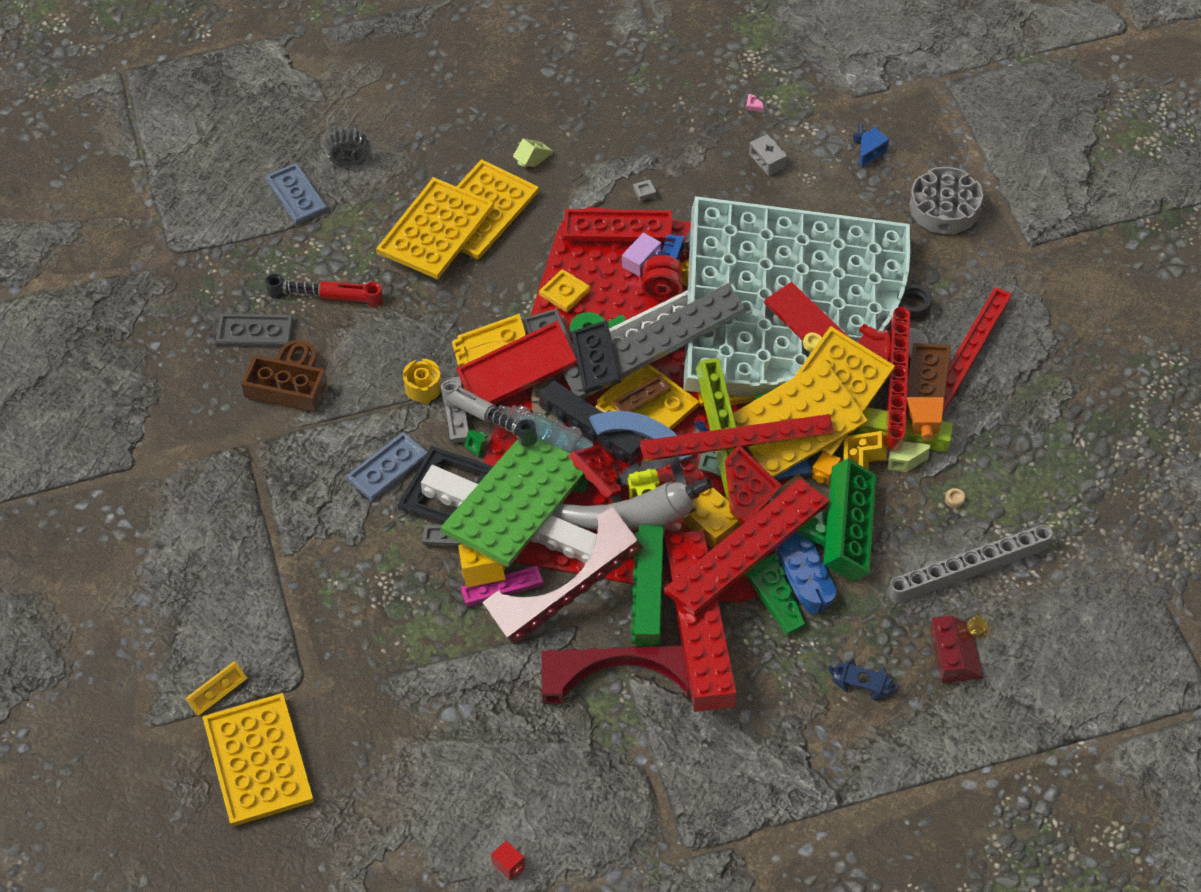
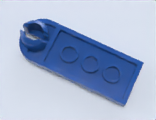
(806, 573)

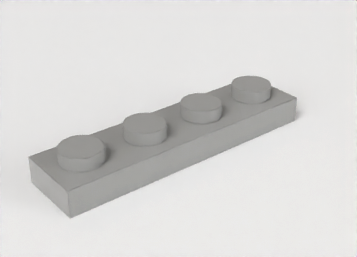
(456, 419)

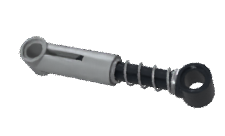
(456, 396)

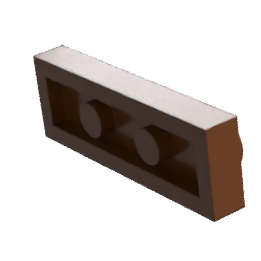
(642, 395)

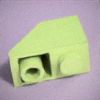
(908, 456)

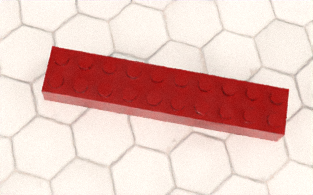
(702, 634)

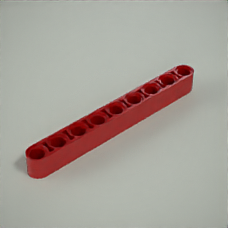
(898, 379)

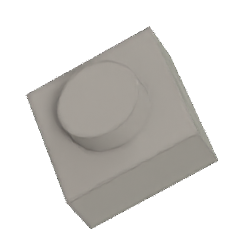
(644, 190)

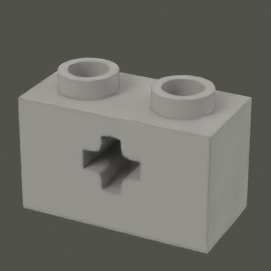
(768, 155)

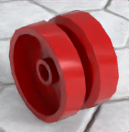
(662, 277)

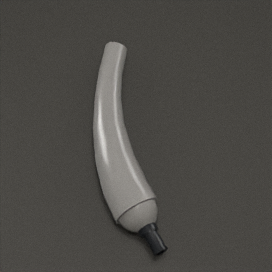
(655, 508)

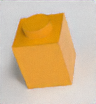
(823, 468)

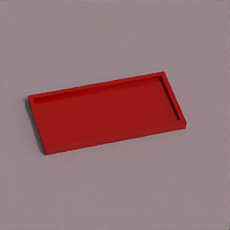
(518, 364)

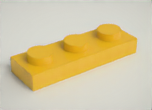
(216, 688)

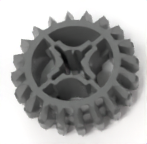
(346, 147)

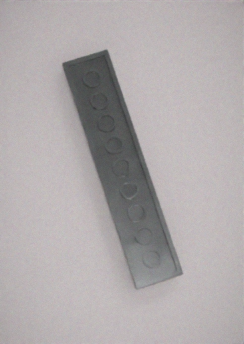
(669, 334)

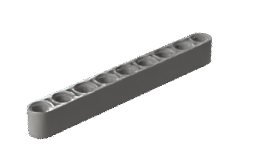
(964, 570)

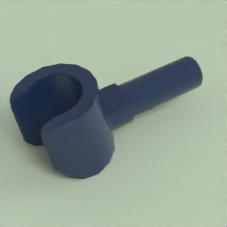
(857, 136)

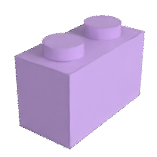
(639, 253)

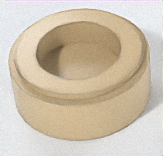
(955, 498)

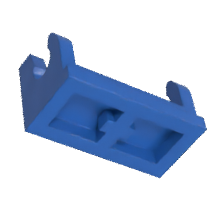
(674, 248)

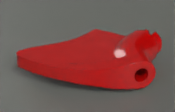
(875, 341)

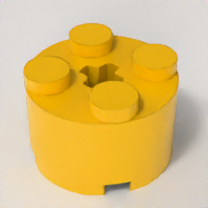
(422, 381)

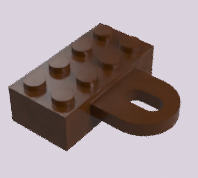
(286, 381)

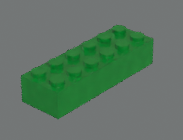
(850, 520)
(648, 587)

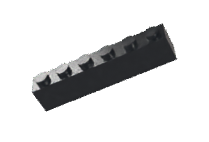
(576, 412)

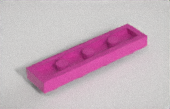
(513, 583)

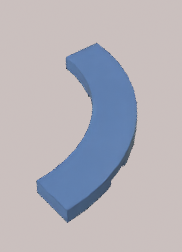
(629, 421)

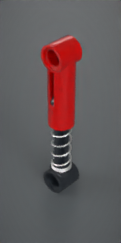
(367, 293)

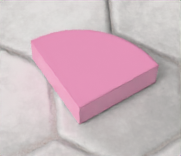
(754, 104)

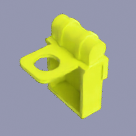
(642, 482)

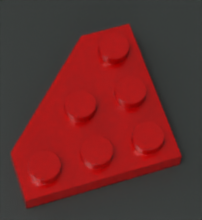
(598, 469)
(747, 485)

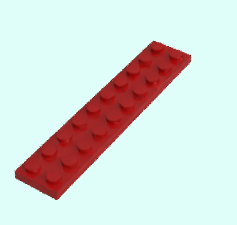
(746, 547)

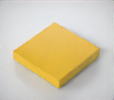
(564, 290)

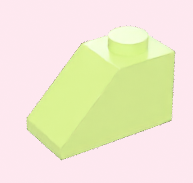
(531, 153)

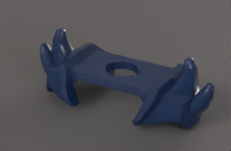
(847, 674)

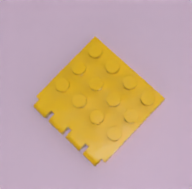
(487, 339)
(667, 409)

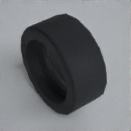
(918, 292)

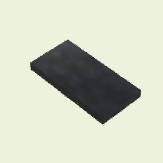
(596, 357)

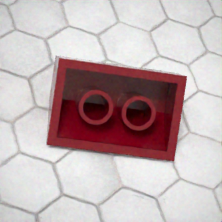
(954, 650)

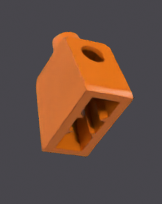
(924, 415)

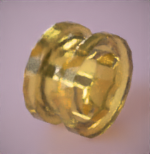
(977, 625)

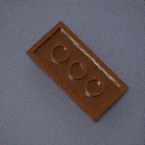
(928, 370)

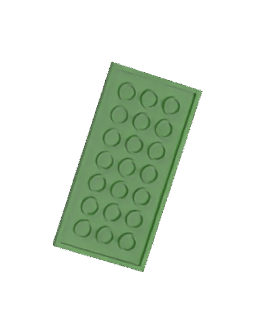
(514, 501)

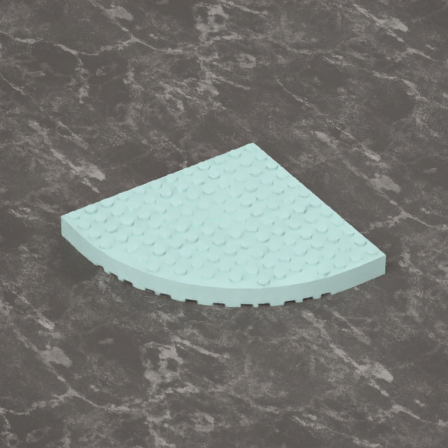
(837, 261)

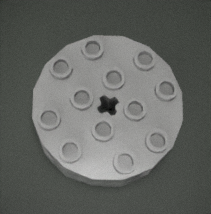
(946, 200)

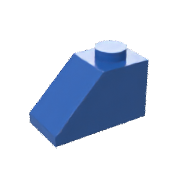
(872, 146)

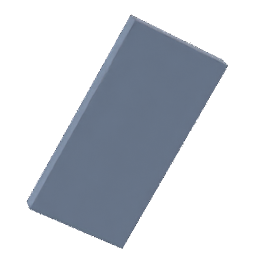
(296, 193)
(387, 466)

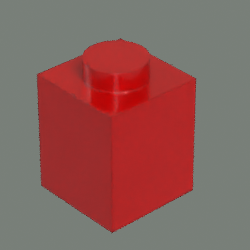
(508, 860)

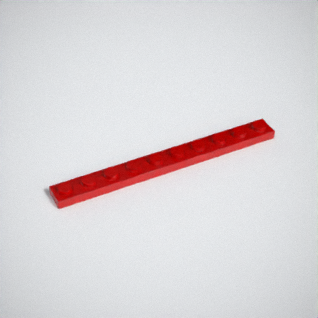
(975, 341)
(732, 437)

